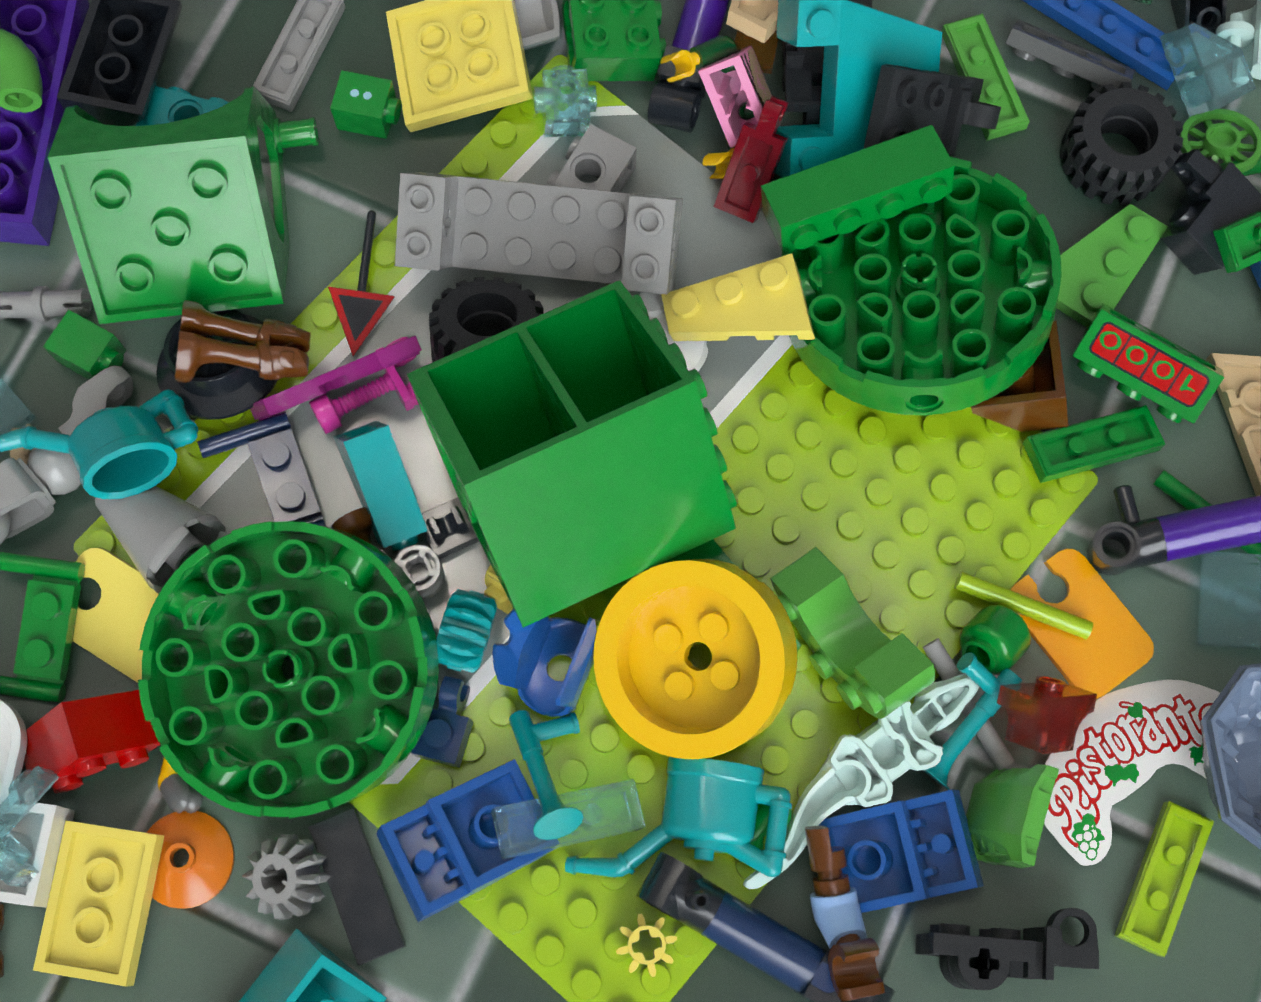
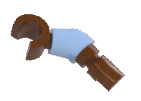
(841, 921)

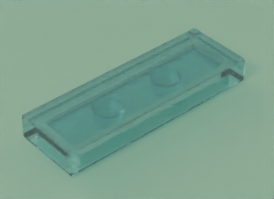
(605, 811)

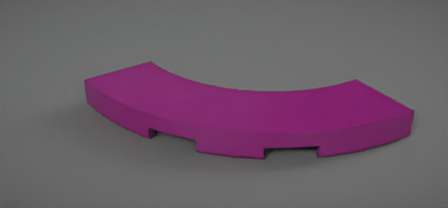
(336, 378)

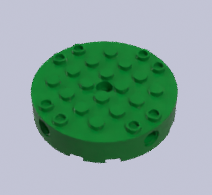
(933, 301)
(219, 683)

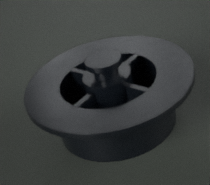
(217, 388)

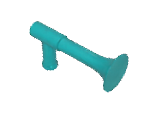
(984, 709)
(555, 817)

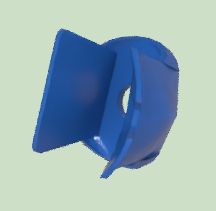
(526, 656)

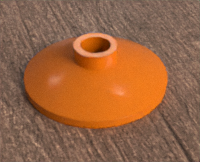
(208, 863)

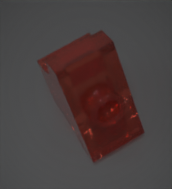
(1045, 713)

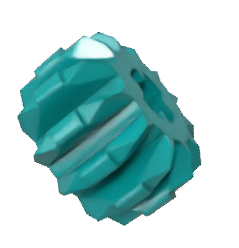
(465, 630)

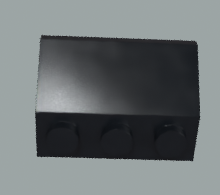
(119, 58)

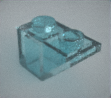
(1206, 68)

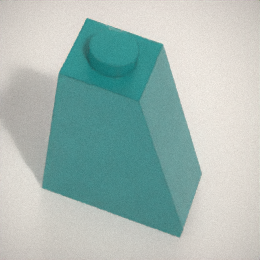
(382, 484)

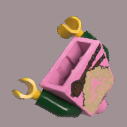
(733, 85)

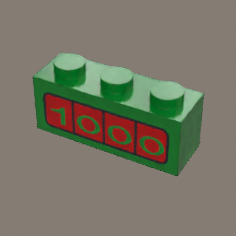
(1147, 365)

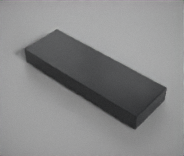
(357, 887)

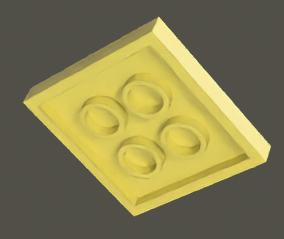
(457, 59)

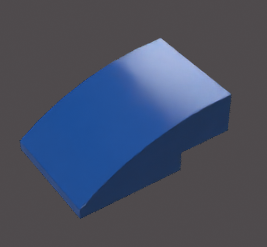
(452, 842)
(907, 850)

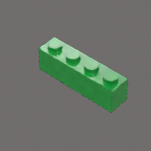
(857, 189)

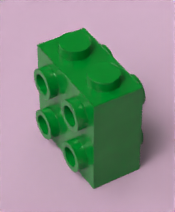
(614, 38)

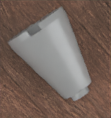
(159, 531)

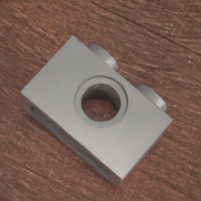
(600, 156)

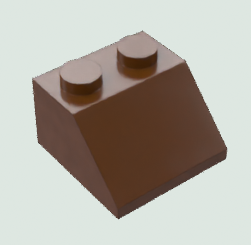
(1036, 398)

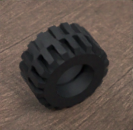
(1134, 116)
(478, 312)

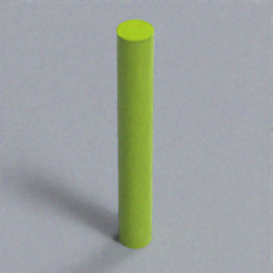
(1023, 605)

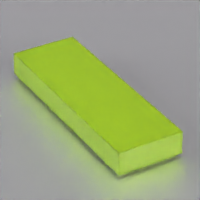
(1164, 878)

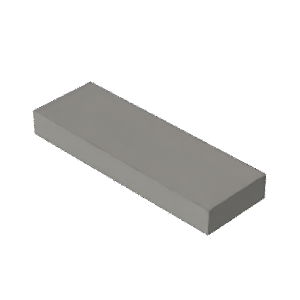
(298, 51)

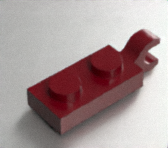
(753, 163)

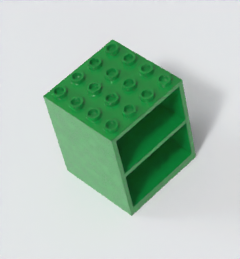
(577, 449)

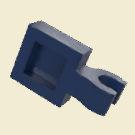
(447, 729)

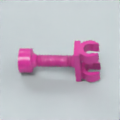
(330, 411)

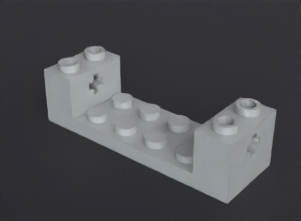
(538, 230)

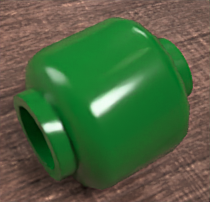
(996, 638)

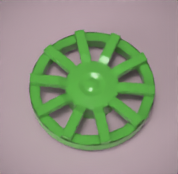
(1223, 139)

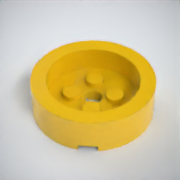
(646, 649)

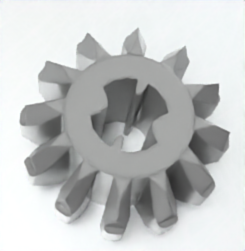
(272, 863)

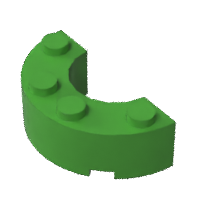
(844, 640)

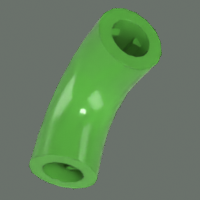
(19, 75)

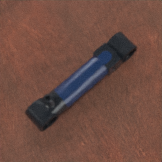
(742, 930)

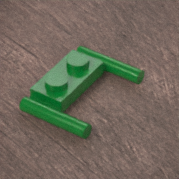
(45, 626)

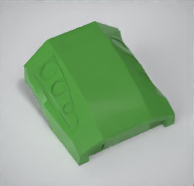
(1010, 813)

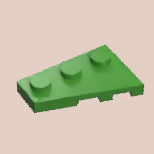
(1106, 263)

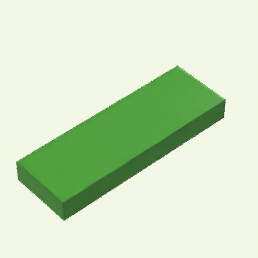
(978, 57)

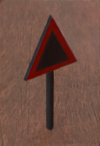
(360, 309)

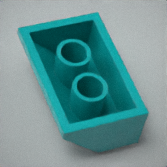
(309, 973)

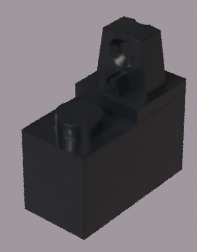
(1212, 200)

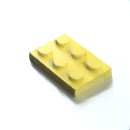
(99, 903)

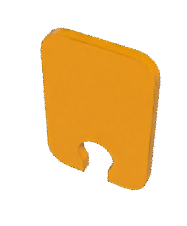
(1116, 642)

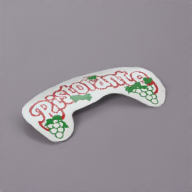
(1119, 752)

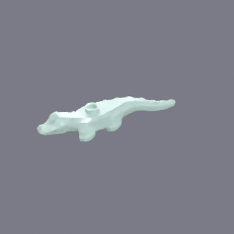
(866, 764)

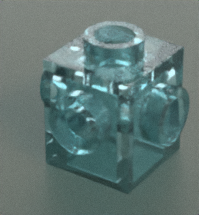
(565, 101)

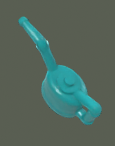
(118, 447)
(713, 812)

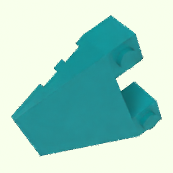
(855, 48)

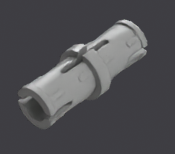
(44, 303)

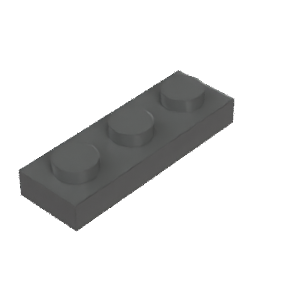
(1066, 57)

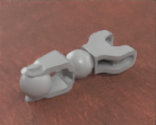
(29, 487)

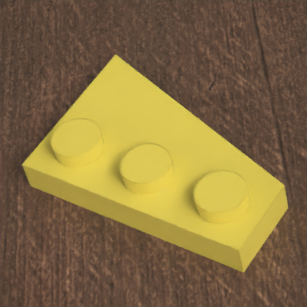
(747, 302)

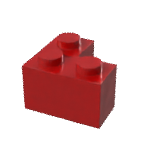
(88, 735)

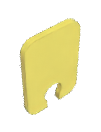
(117, 622)

